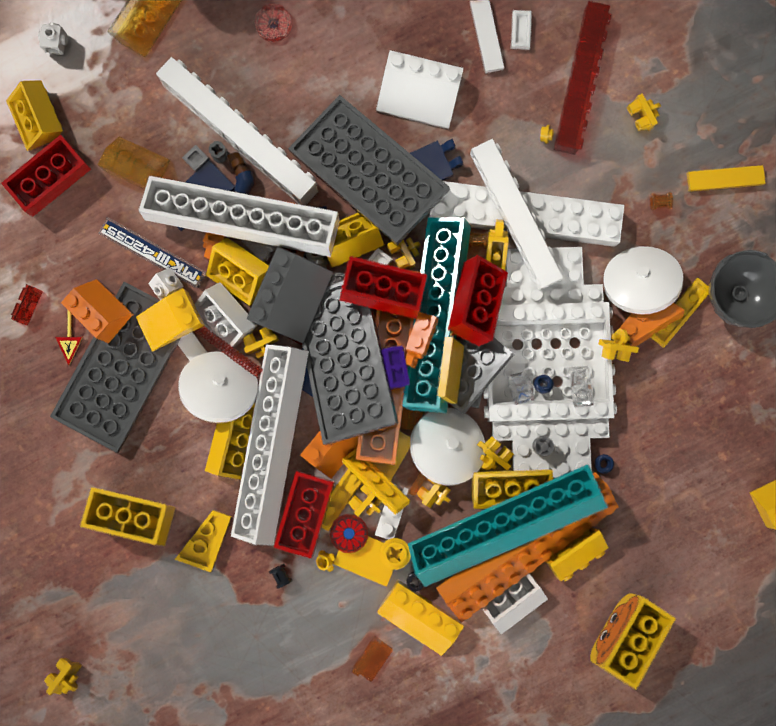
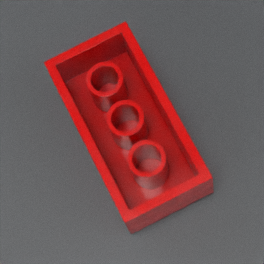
(46, 176)
(383, 287)
(478, 301)
(304, 514)

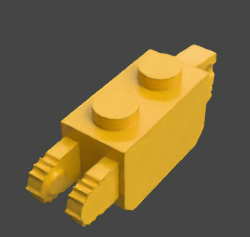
(497, 245)

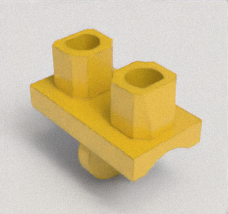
(646, 110)
(407, 259)
(620, 344)
(252, 346)
(492, 456)
(431, 497)
(359, 505)
(65, 679)

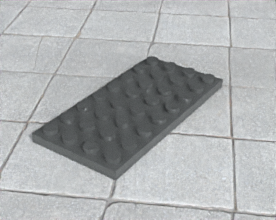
(369, 169)
(347, 370)
(114, 379)

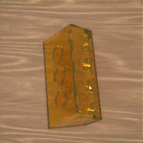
(142, 23)

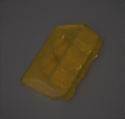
(132, 162)

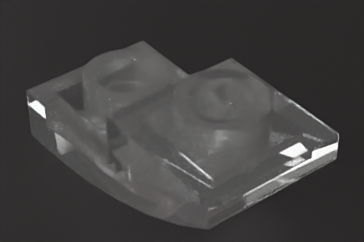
(580, 386)

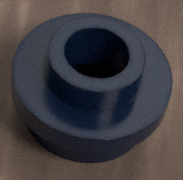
(543, 379)
(610, 464)

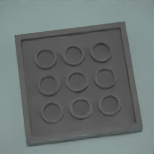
(479, 369)

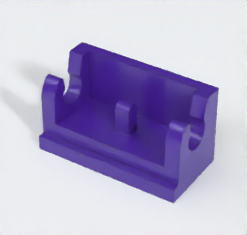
(395, 367)

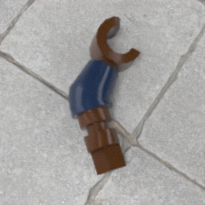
(244, 177)

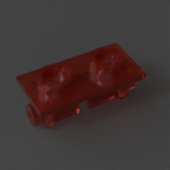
(23, 312)

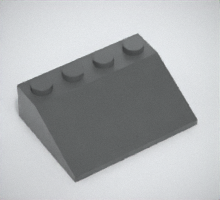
(290, 295)

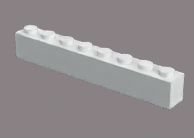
(516, 215)

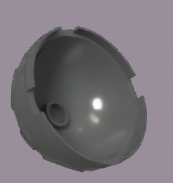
(744, 289)

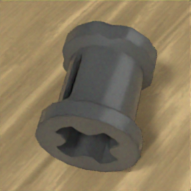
(214, 147)

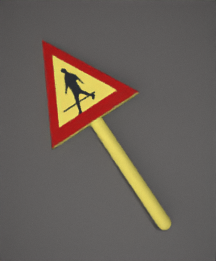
(69, 344)

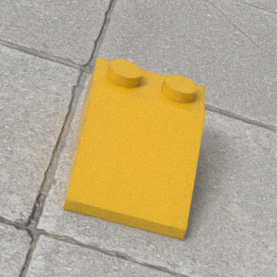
(169, 319)

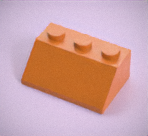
(97, 310)
(328, 457)

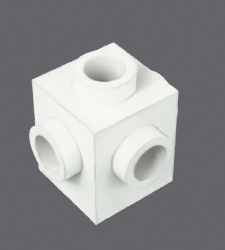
(52, 38)
(165, 283)

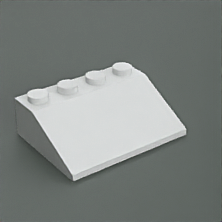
(419, 89)

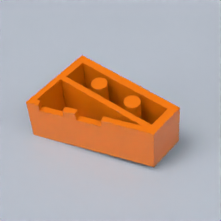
(643, 326)

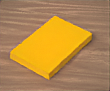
(451, 370)
(367, 562)

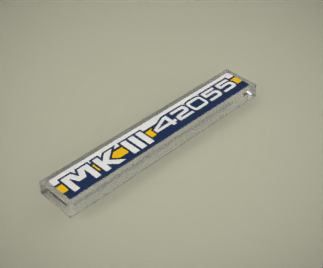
(152, 252)

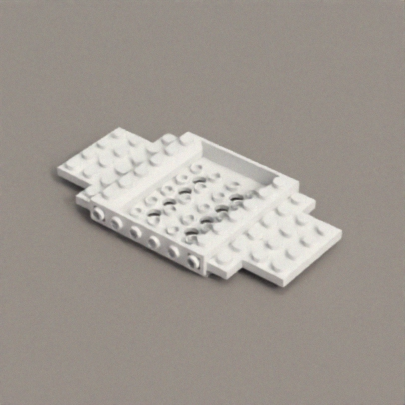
(561, 312)

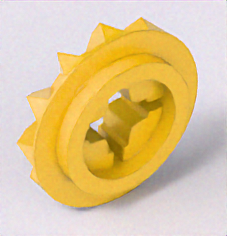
(404, 554)

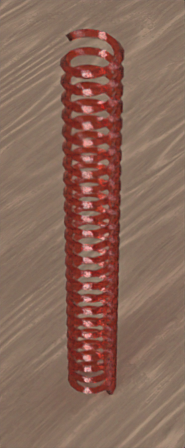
(229, 350)

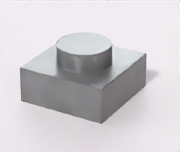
(195, 158)

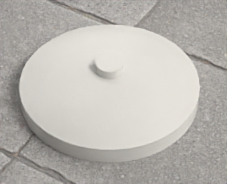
(643, 280)
(217, 387)
(447, 447)

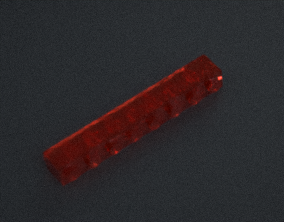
(581, 78)

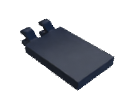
(433, 158)
(211, 177)

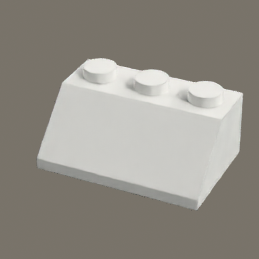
(224, 315)
(514, 603)

